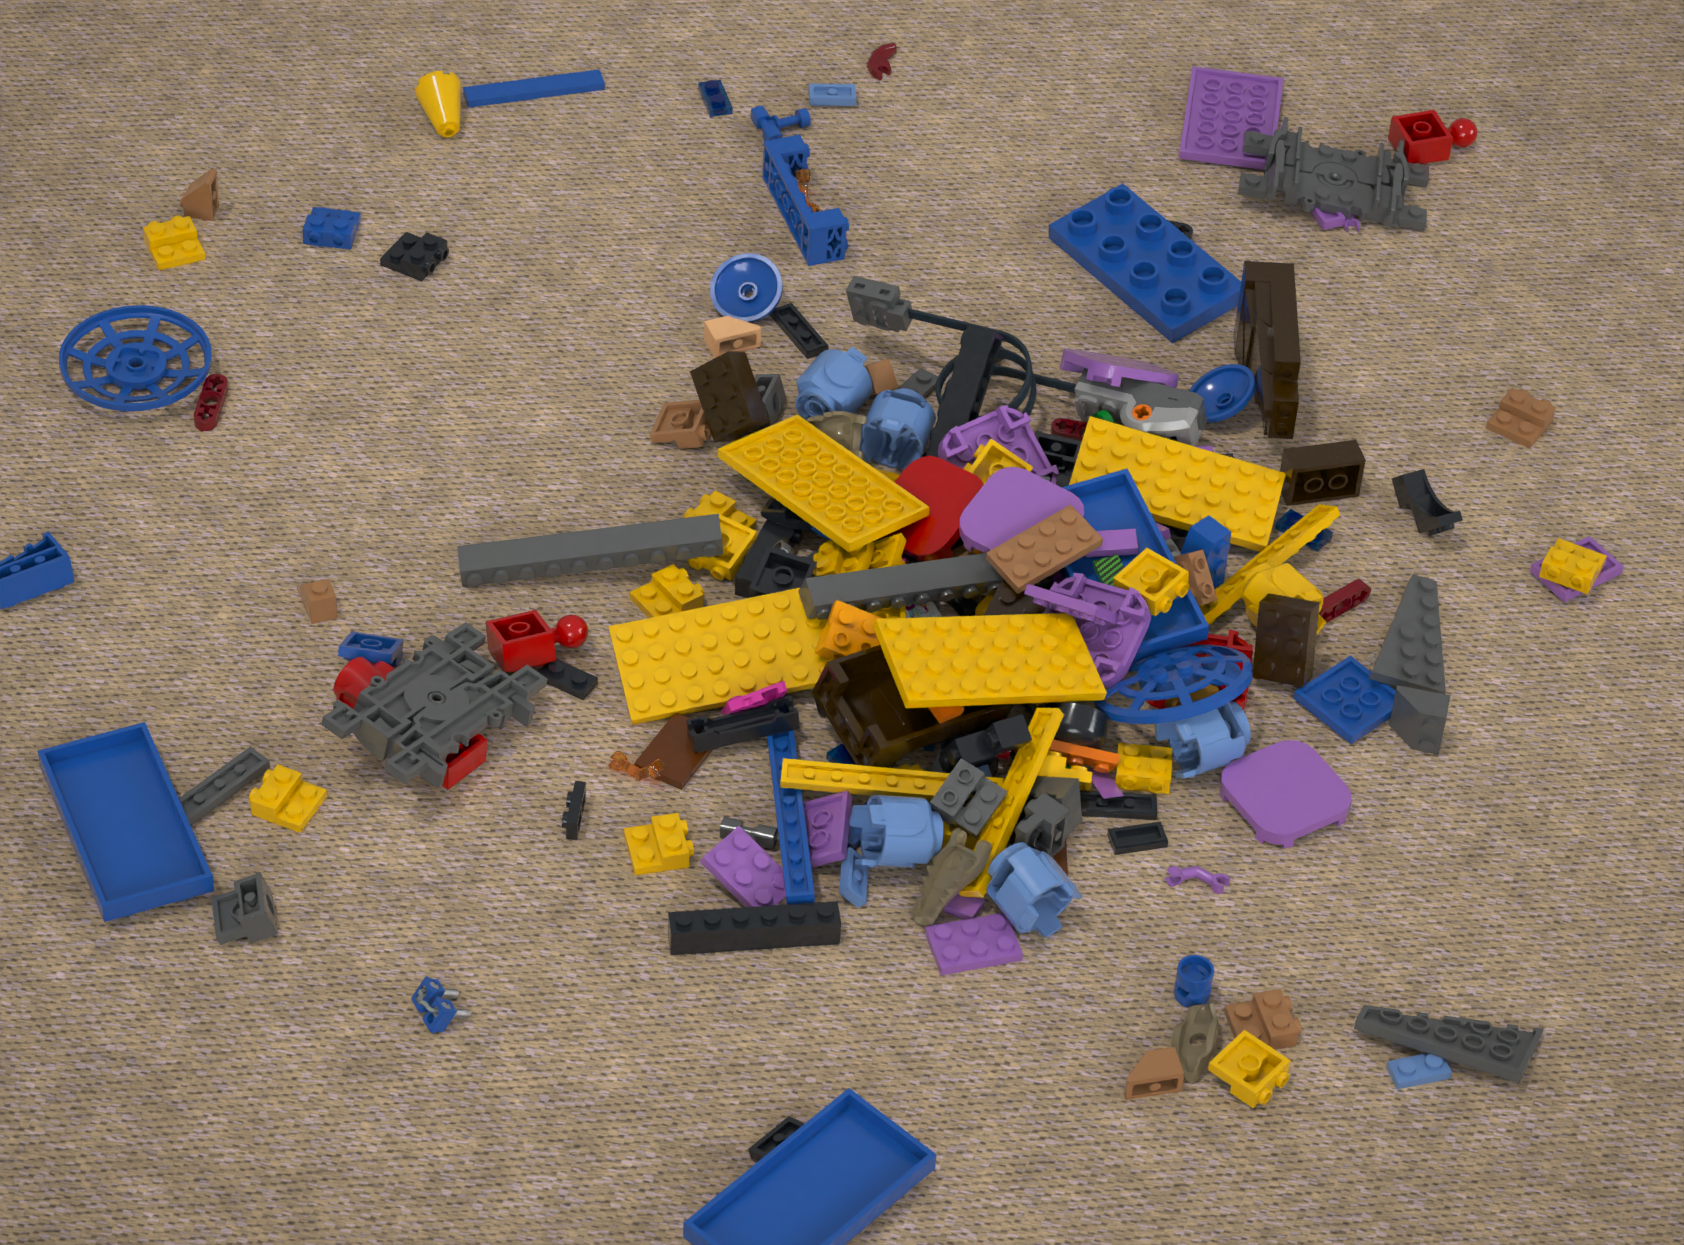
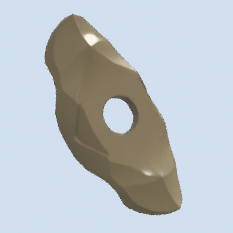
(1199, 1022)

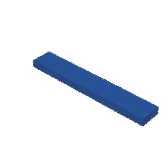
(533, 88)

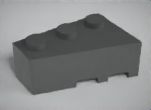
(1064, 791)

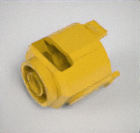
(1277, 580)

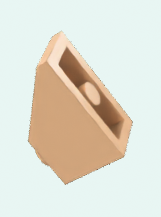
(731, 335)

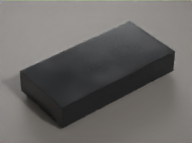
(1137, 838)

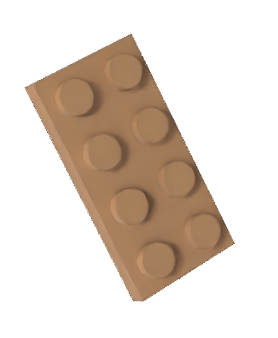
(1044, 548)

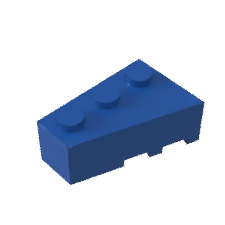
(1215, 542)
(34, 572)

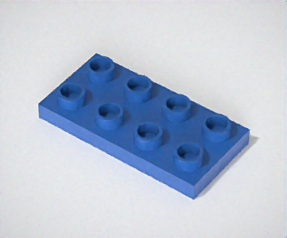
(1147, 262)
(1116, 504)
(125, 821)
(817, 1182)

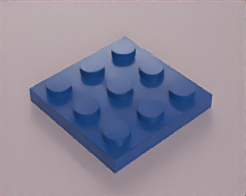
(1348, 699)

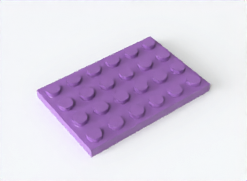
(1221, 110)

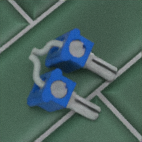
(438, 1011)

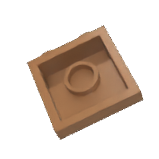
(1521, 417)
(681, 423)
(1199, 576)
(1266, 1018)

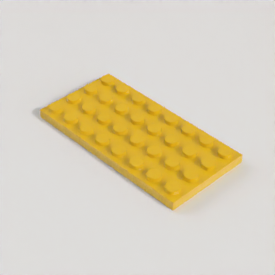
(1185, 481)
(823, 482)
(716, 653)
(988, 660)

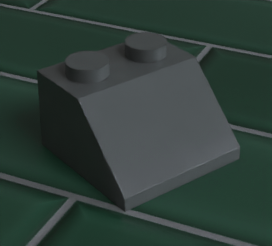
(1419, 718)

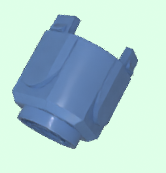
(833, 383)
(897, 428)
(1206, 739)
(897, 831)
(1030, 889)

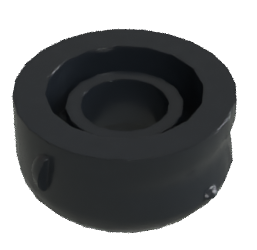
(1081, 725)

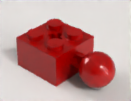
(1428, 138)
(529, 640)

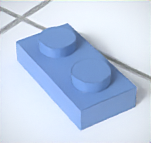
(832, 95)
(853, 879)
(1418, 1070)

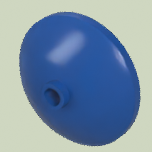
(743, 275)
(1225, 391)

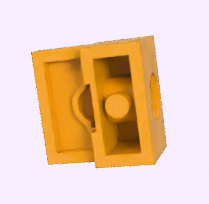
(846, 632)

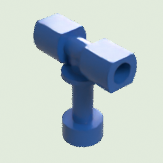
(772, 125)

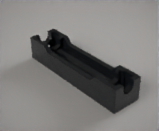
(716, 732)

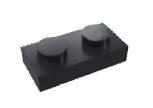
(569, 679)
(575, 802)
(774, 1138)

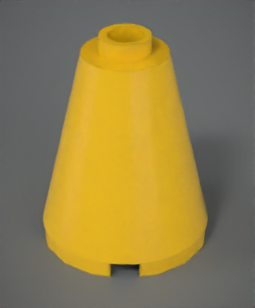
(441, 101)

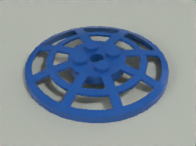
(122, 359)
(1171, 676)

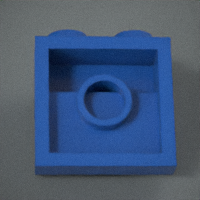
(331, 227)
(372, 647)

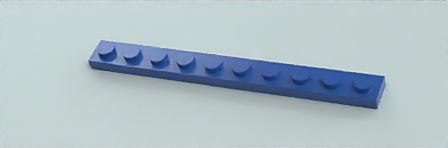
(790, 824)

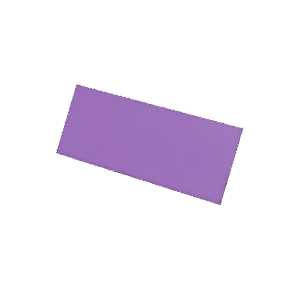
(1105, 784)

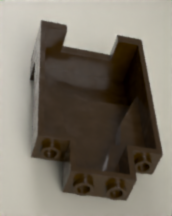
(1269, 342)
(871, 716)

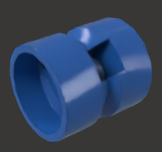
(1193, 981)

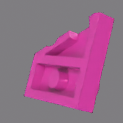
(755, 699)

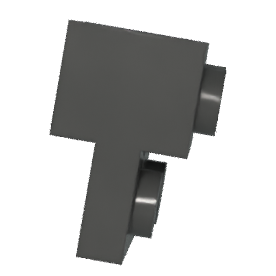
(772, 395)
(956, 792)
(1044, 825)
(245, 911)

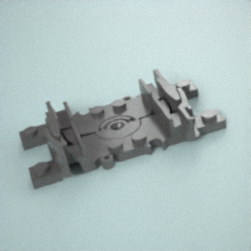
(1335, 178)
(466, 701)

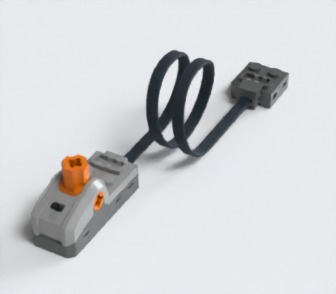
(1134, 404)

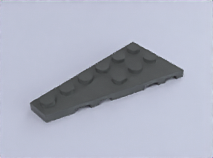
(1413, 644)
(1456, 1039)

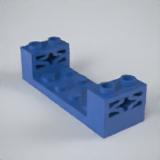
(817, 234)

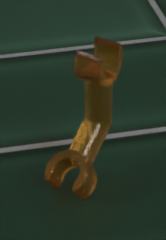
(803, 178)
(621, 763)

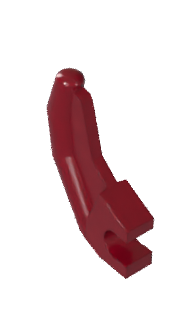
(878, 60)

